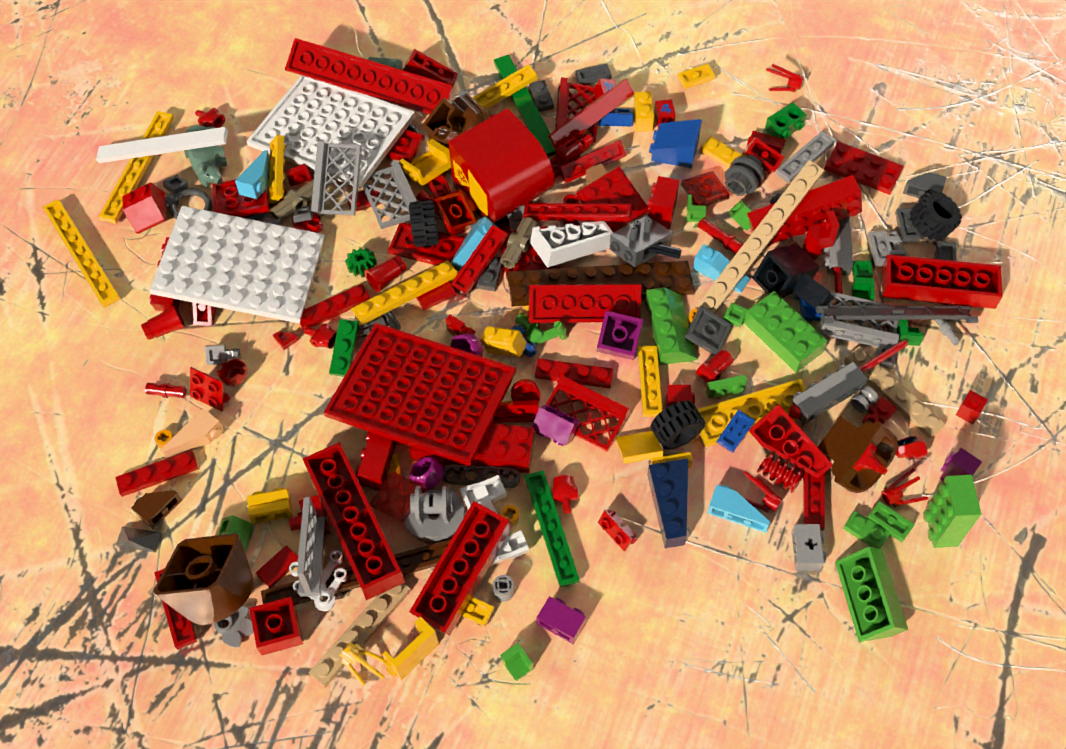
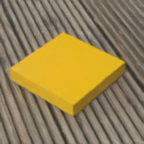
(639, 447)

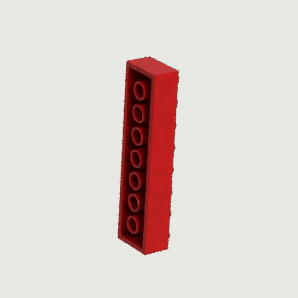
(353, 521)

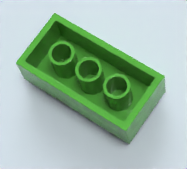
(785, 331)
(952, 511)

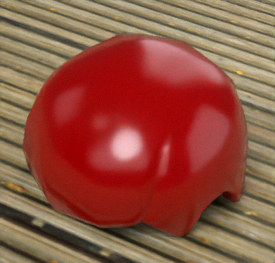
(233, 372)
(525, 391)

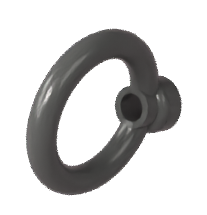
(172, 201)

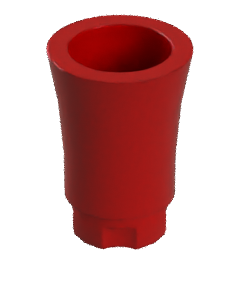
(385, 272)
(163, 323)

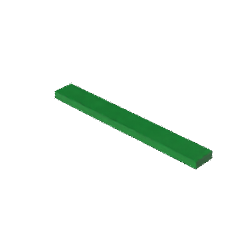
(526, 107)

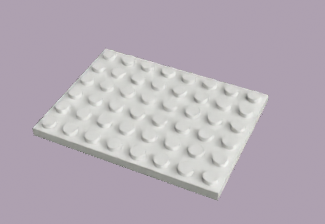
(335, 116)
(238, 264)

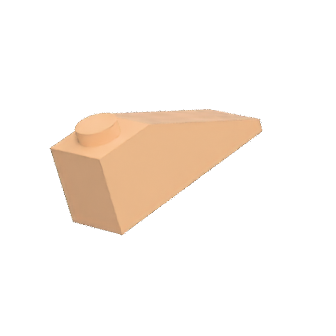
(195, 434)

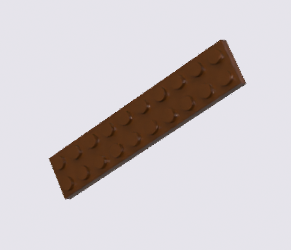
(670, 275)

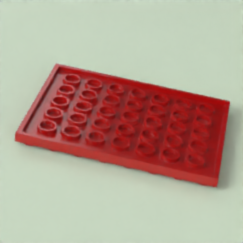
(421, 393)

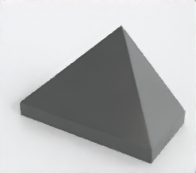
(138, 539)

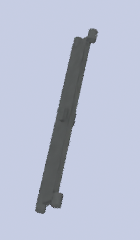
(894, 312)

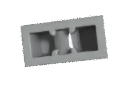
(804, 557)

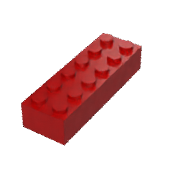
(841, 196)
(941, 281)
(501, 447)
(461, 568)

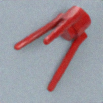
(794, 80)
(893, 493)
(771, 499)

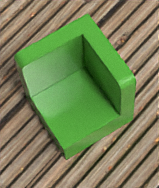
(693, 212)
(739, 214)
(516, 662)

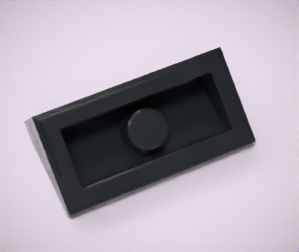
(812, 292)

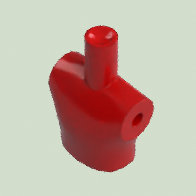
(210, 118)
(322, 337)
(564, 491)

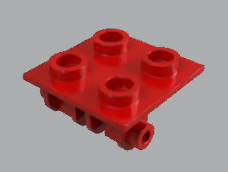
(207, 389)

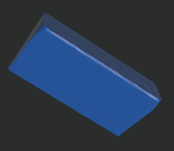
(618, 117)

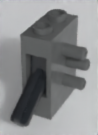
(643, 241)

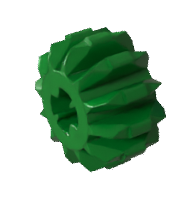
(360, 260)

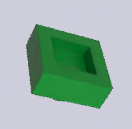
(862, 269)

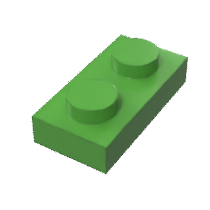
(726, 386)
(891, 521)
(866, 530)

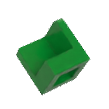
(863, 288)
(909, 334)

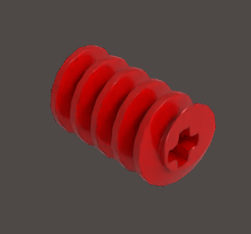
(780, 472)

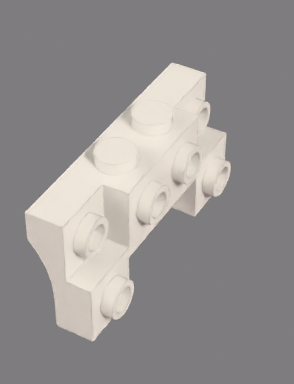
(485, 494)

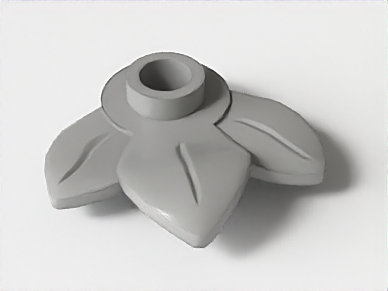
(238, 627)

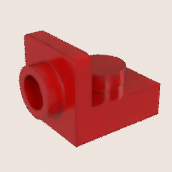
(299, 174)

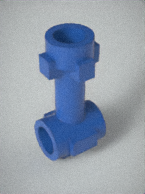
(530, 349)

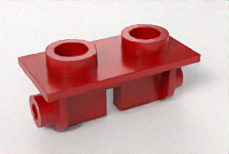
(612, 525)

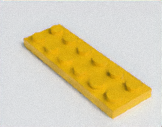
(753, 404)

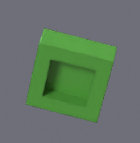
(735, 315)

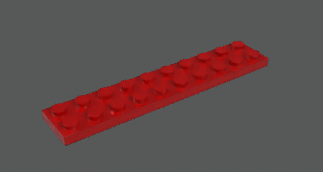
(366, 77)

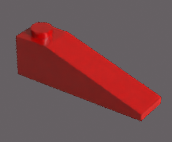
(786, 439)

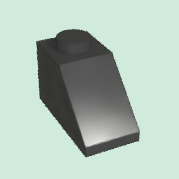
(924, 184)

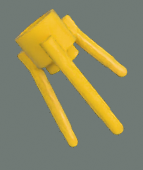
(352, 654)

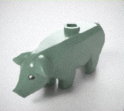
(206, 160)

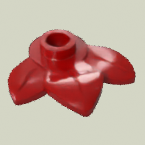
(312, 225)

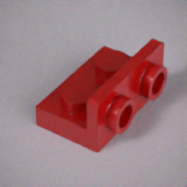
(772, 141)

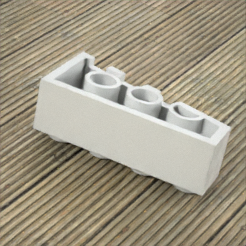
(570, 242)

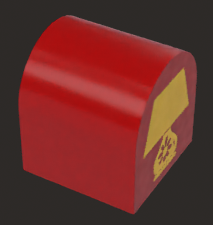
(500, 165)

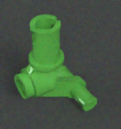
(536, 335)

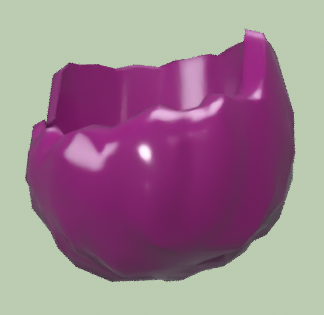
(468, 343)
(427, 472)

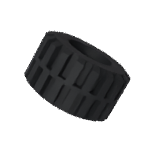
(935, 216)
(423, 223)
(677, 425)

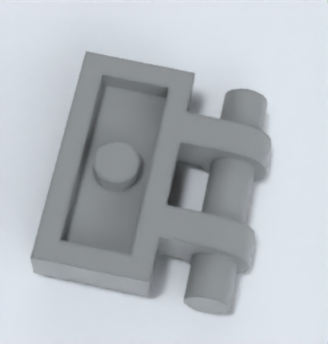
(881, 245)

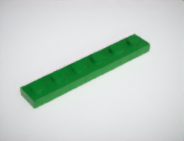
(551, 529)

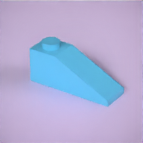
(255, 177)
(471, 242)
(712, 263)
(733, 507)

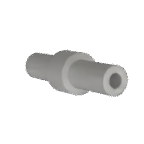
(947, 330)

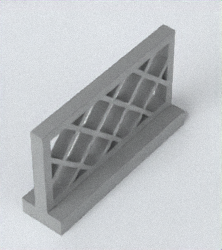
(321, 179)
(402, 187)
(858, 332)
(311, 551)

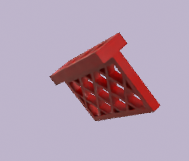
(563, 103)
(595, 401)

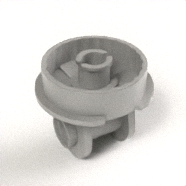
(434, 502)

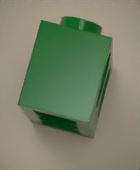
(786, 121)

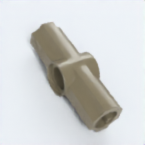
(292, 201)
(518, 243)

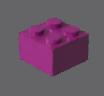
(619, 335)

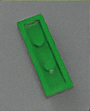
(344, 347)

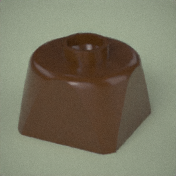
(206, 578)

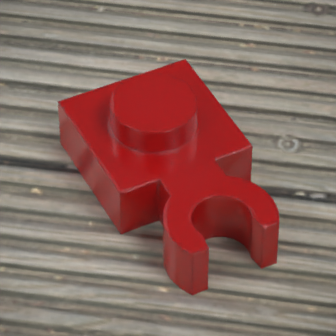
(457, 327)
(880, 411)

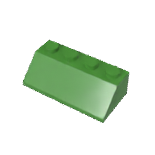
(669, 326)
(871, 595)

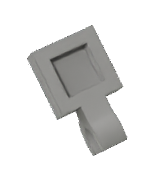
(218, 354)

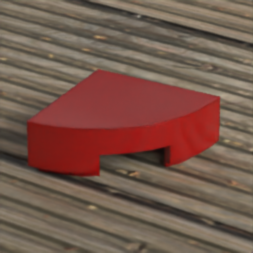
(285, 339)

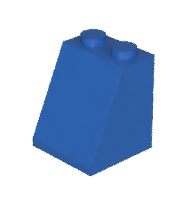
(676, 143)

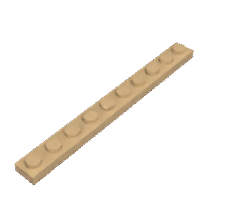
(761, 237)

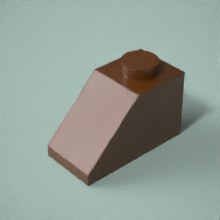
(155, 506)

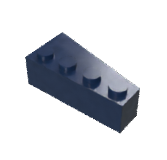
(669, 493)

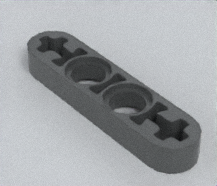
(481, 472)

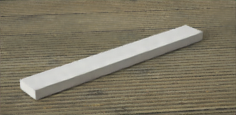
(162, 145)

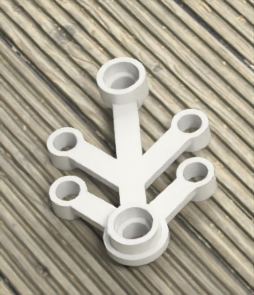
(326, 573)

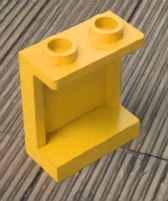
(429, 164)
(414, 652)

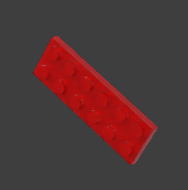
(582, 302)

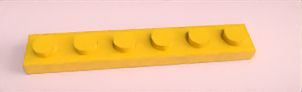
(403, 292)

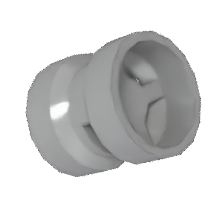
(866, 397)
(503, 592)

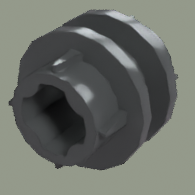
(744, 175)

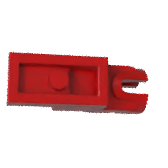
(570, 150)
(821, 235)

